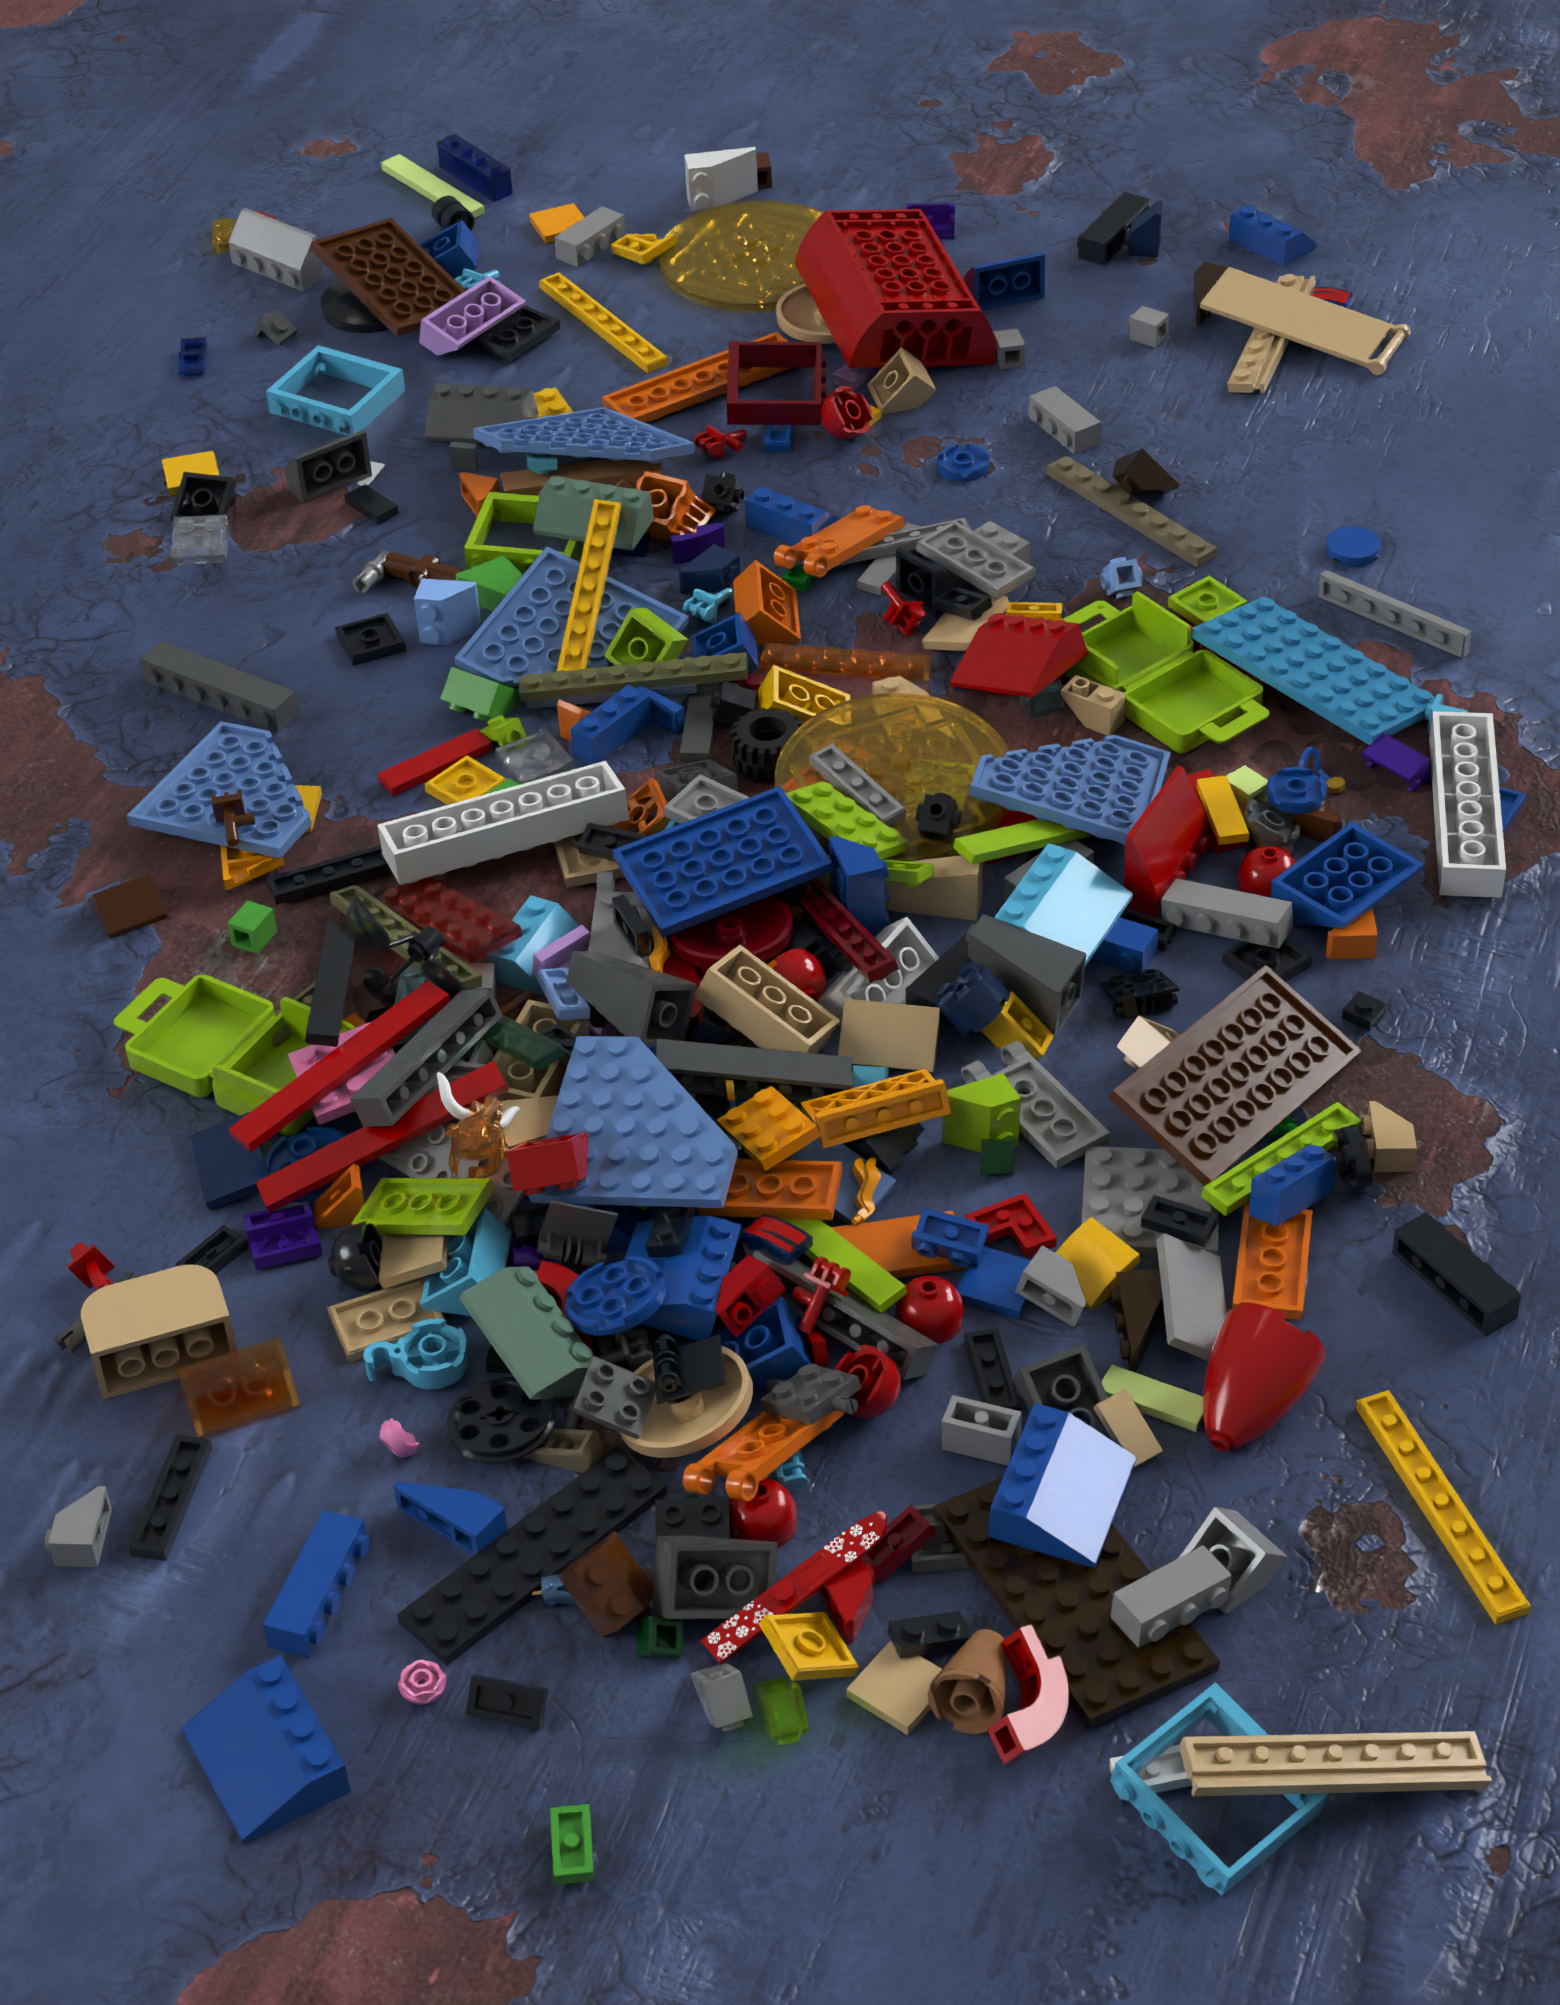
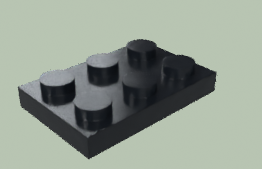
(517, 333)

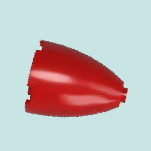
(1256, 1374)

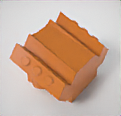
(674, 506)

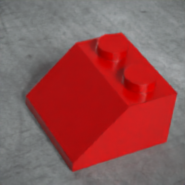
(548, 1163)

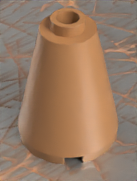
(972, 1684)

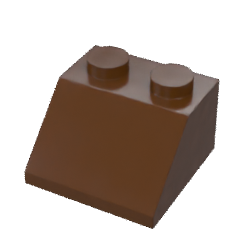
(608, 1585)

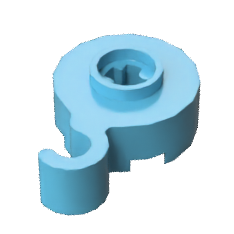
(427, 1357)

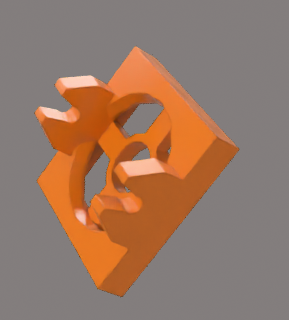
(646, 798)

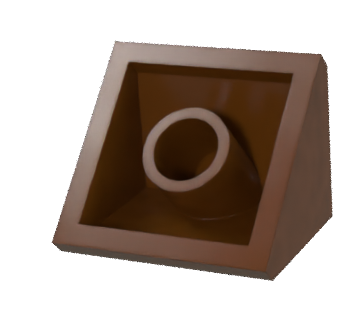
(128, 906)

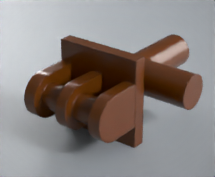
(231, 812)

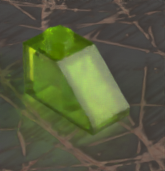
(781, 1709)

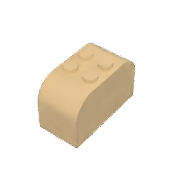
(154, 1325)

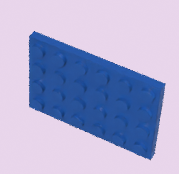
(722, 861)

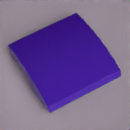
(282, 1235)

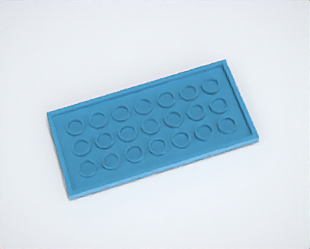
(1315, 669)

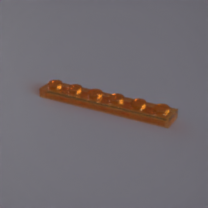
(847, 661)

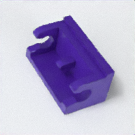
(940, 216)
(1399, 760)

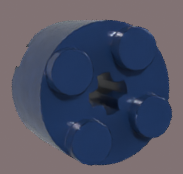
(971, 998)

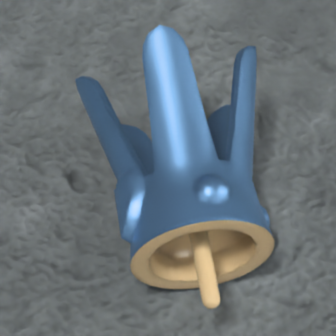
(554, 1591)

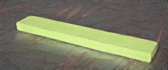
(427, 183)

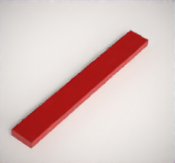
(339, 1066)
(376, 1141)

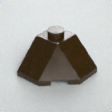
(1142, 475)

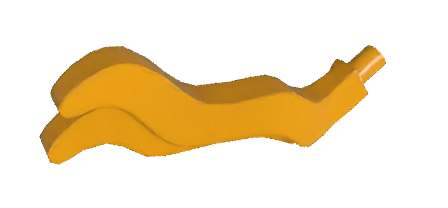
(661, 951)
(868, 1178)

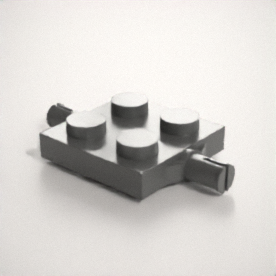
(811, 1394)

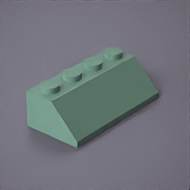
(567, 505)
(529, 1332)

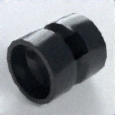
(450, 211)

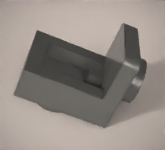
(276, 327)

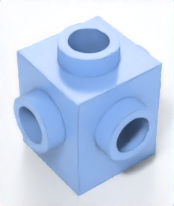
(1128, 571)

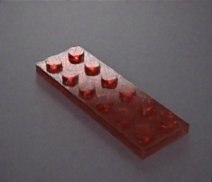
(466, 925)

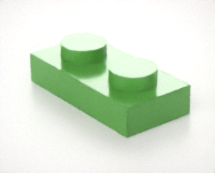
(572, 1844)

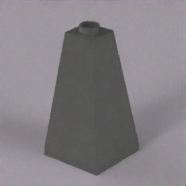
(1036, 969)
(633, 996)

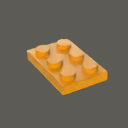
(768, 1127)

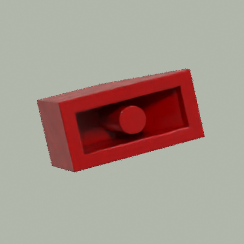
(850, 1598)

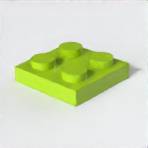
(1205, 600)

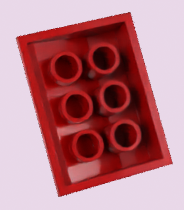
(1019, 655)
(1164, 843)

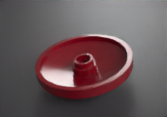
(759, 927)

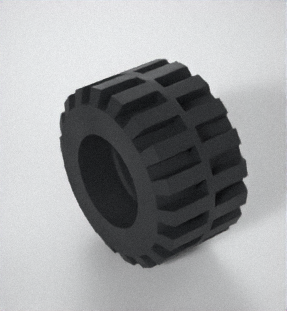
(759, 741)

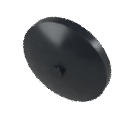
(347, 312)

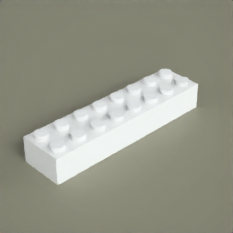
(1467, 805)
(502, 822)

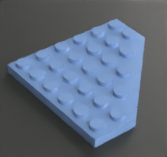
(586, 434)
(531, 621)
(228, 761)
(1081, 786)
(642, 1130)

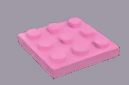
(338, 1101)

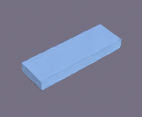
(561, 996)

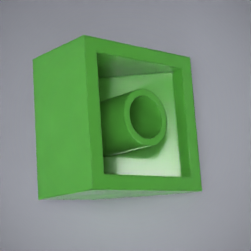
(479, 695)

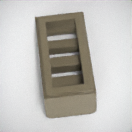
(585, 1452)

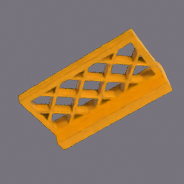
(877, 1107)

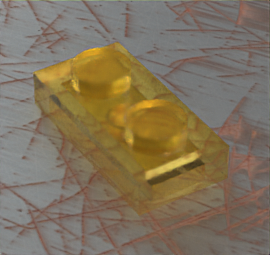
(221, 234)

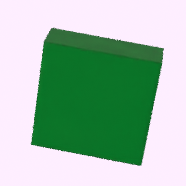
(798, 578)

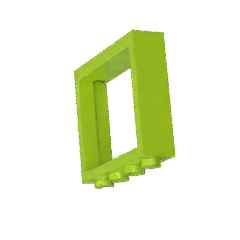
(512, 509)

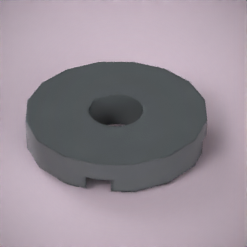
(1270, 823)

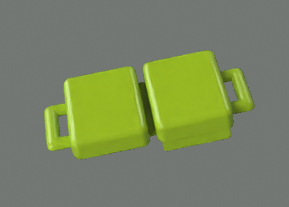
(1167, 687)
(217, 1042)

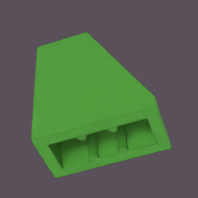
(493, 580)

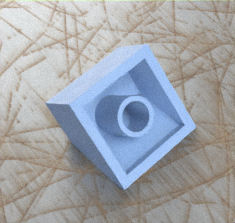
(446, 610)

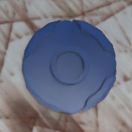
(963, 462)
(1353, 545)
(1296, 790)

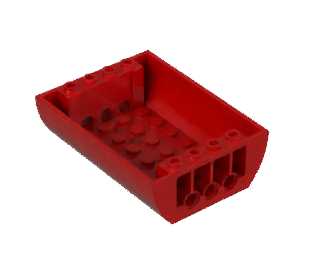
(887, 269)

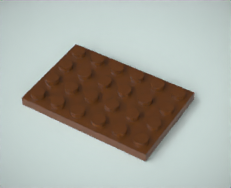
(388, 273)

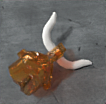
(478, 1133)

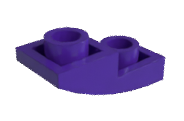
(691, 545)

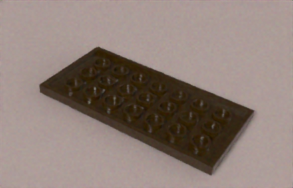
(1072, 1613)

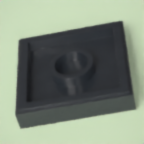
(370, 639)
(1250, 957)

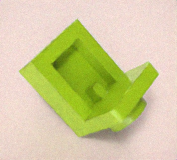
(504, 730)

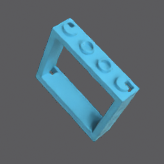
(383, 378)
(1230, 1721)

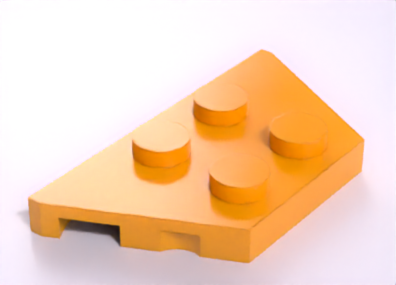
(244, 866)

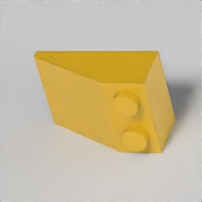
(796, 694)

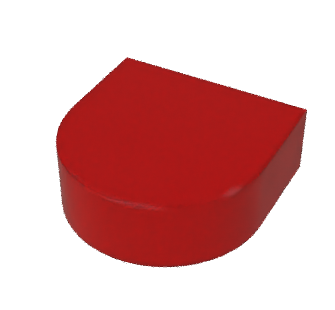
(817, 1348)

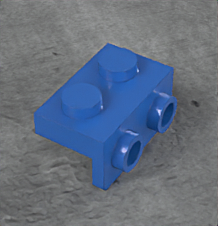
(949, 1237)

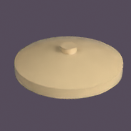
(800, 317)
(696, 1419)

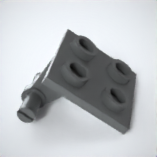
(611, 1399)

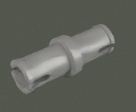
(372, 573)

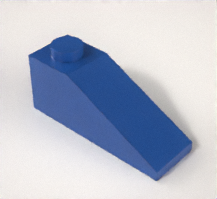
(455, 1514)

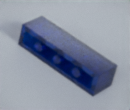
(474, 167)

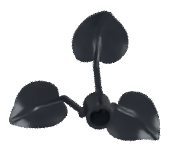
(421, 948)

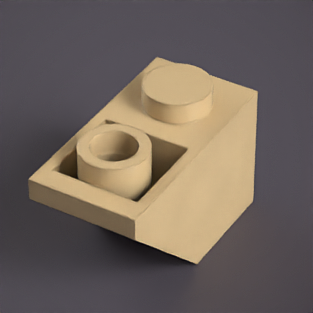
(1095, 704)
(1390, 1140)

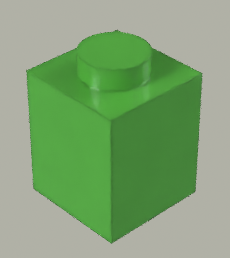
(252, 927)

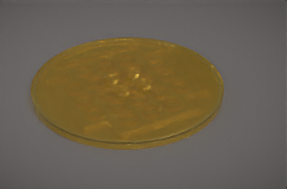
(738, 254)
(908, 748)

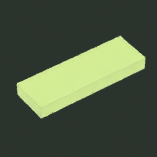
(1156, 1397)

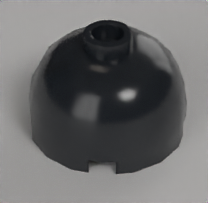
(357, 1257)

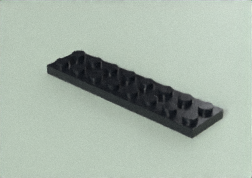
(540, 1545)

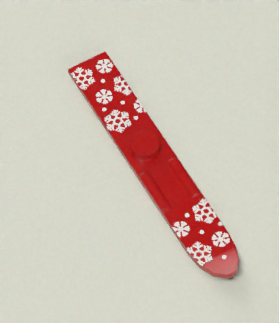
(796, 1586)

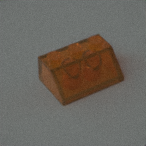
(237, 1386)

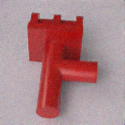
(714, 441)
(901, 613)
(90, 1266)
(828, 1278)

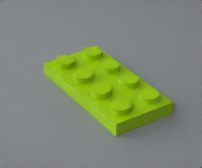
(839, 816)
(425, 1205)

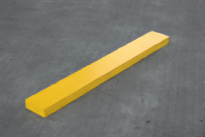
(603, 322)
(589, 586)
(1443, 1508)

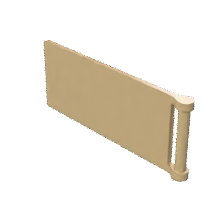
(1304, 319)

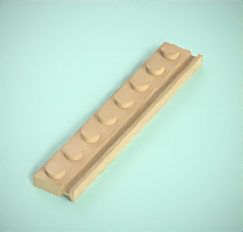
(1264, 349)
(1334, 1763)

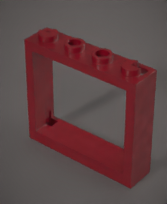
(778, 356)

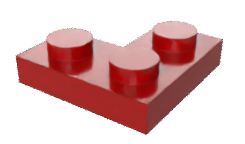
(1020, 1220)

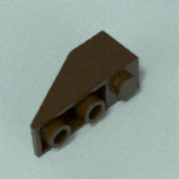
(1204, 280)
(1139, 1312)

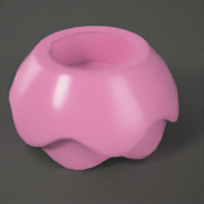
(397, 1440)
(422, 1672)

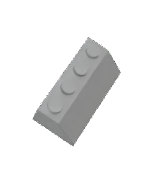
(274, 250)

